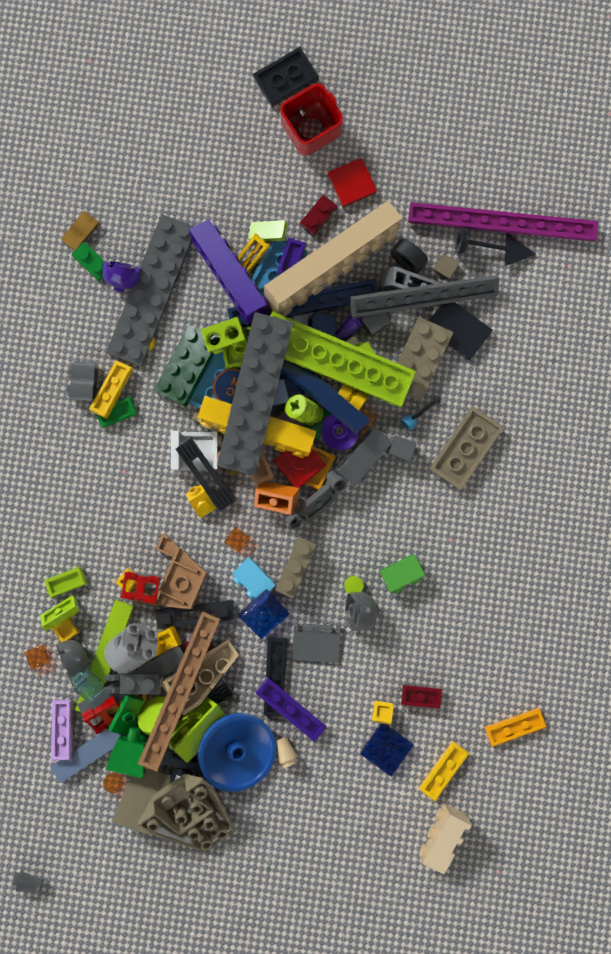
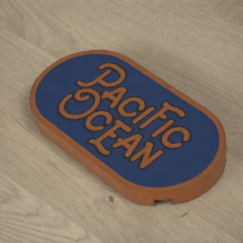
(225, 386)

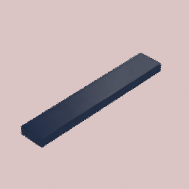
(325, 396)

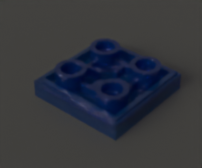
(386, 748)

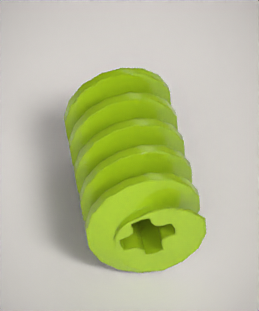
(303, 410)

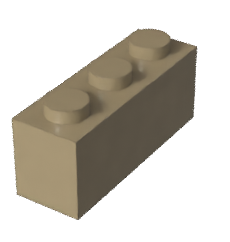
(295, 567)

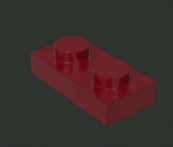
(318, 215)
(421, 696)

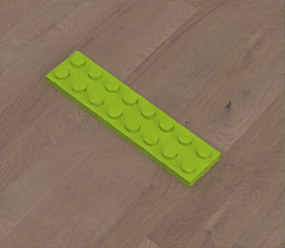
(347, 363)

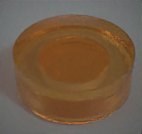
(113, 782)

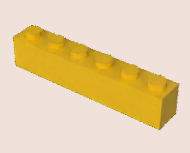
(278, 433)

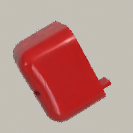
(315, 104)

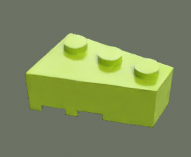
(192, 727)

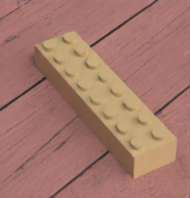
(333, 259)

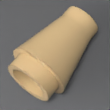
(286, 753)

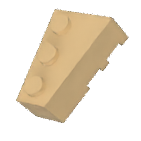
(444, 838)

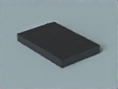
(285, 77)
(467, 330)

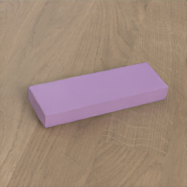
(62, 730)

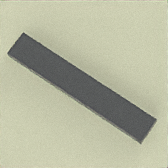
(163, 664)

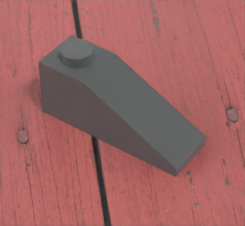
(398, 278)

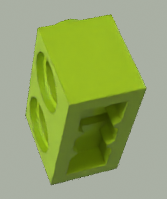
(222, 330)

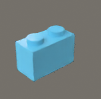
(252, 578)

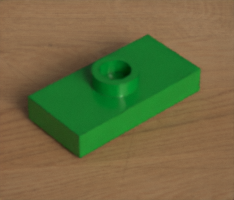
(126, 714)

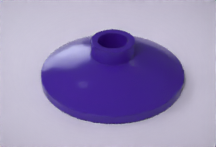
(332, 439)

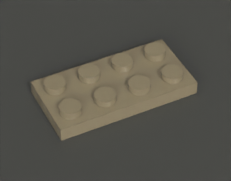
(423, 354)
(466, 448)

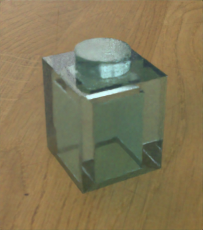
(87, 685)

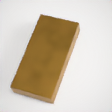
(80, 230)

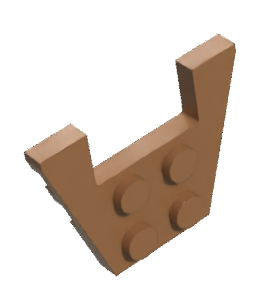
(182, 580)

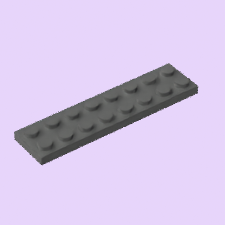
(152, 292)
(254, 393)

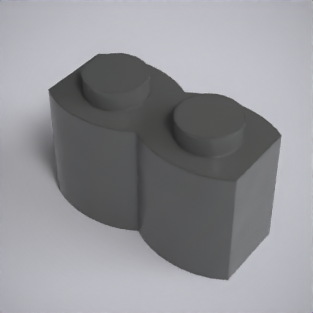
(83, 382)

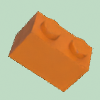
(276, 497)

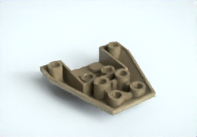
(188, 814)

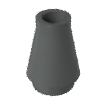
(26, 882)

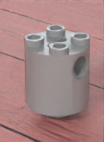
(131, 648)

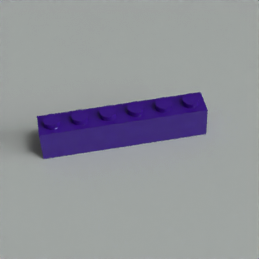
(228, 271)

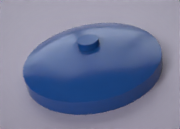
(236, 752)

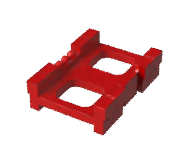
(141, 581)
(101, 711)

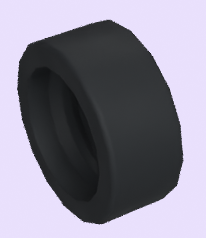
(409, 256)

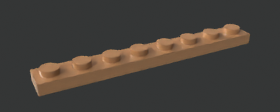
(179, 692)

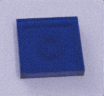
(263, 614)

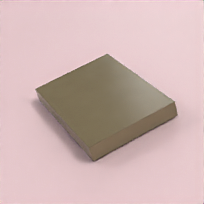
(137, 797)

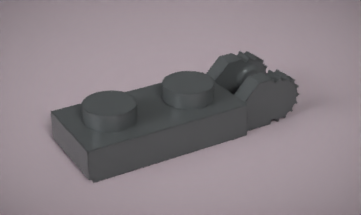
(134, 683)

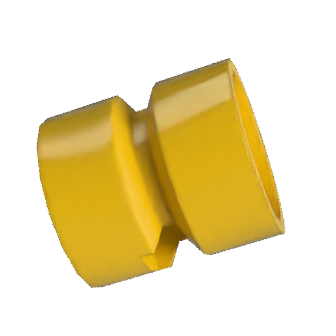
(355, 398)

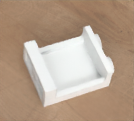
(206, 441)

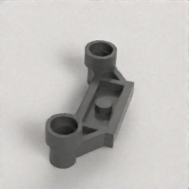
(317, 502)

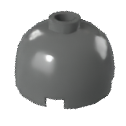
(361, 610)
(73, 657)

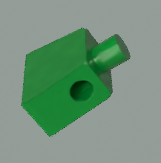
(127, 754)

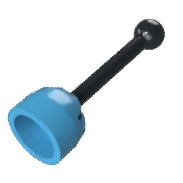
(410, 421)

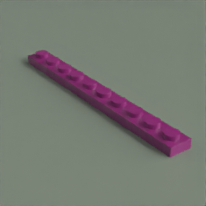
(503, 221)

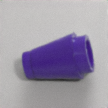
(348, 328)

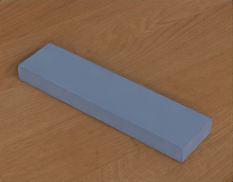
(85, 755)

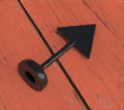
(514, 250)

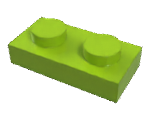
(59, 613)

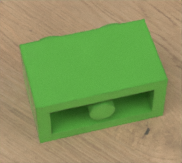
(402, 573)

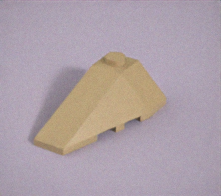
(212, 669)

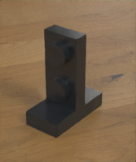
(172, 759)

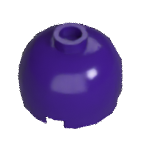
(120, 275)

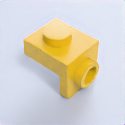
(200, 501)
(167, 640)

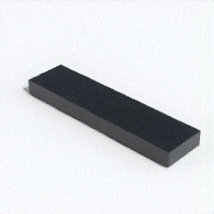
(275, 667)

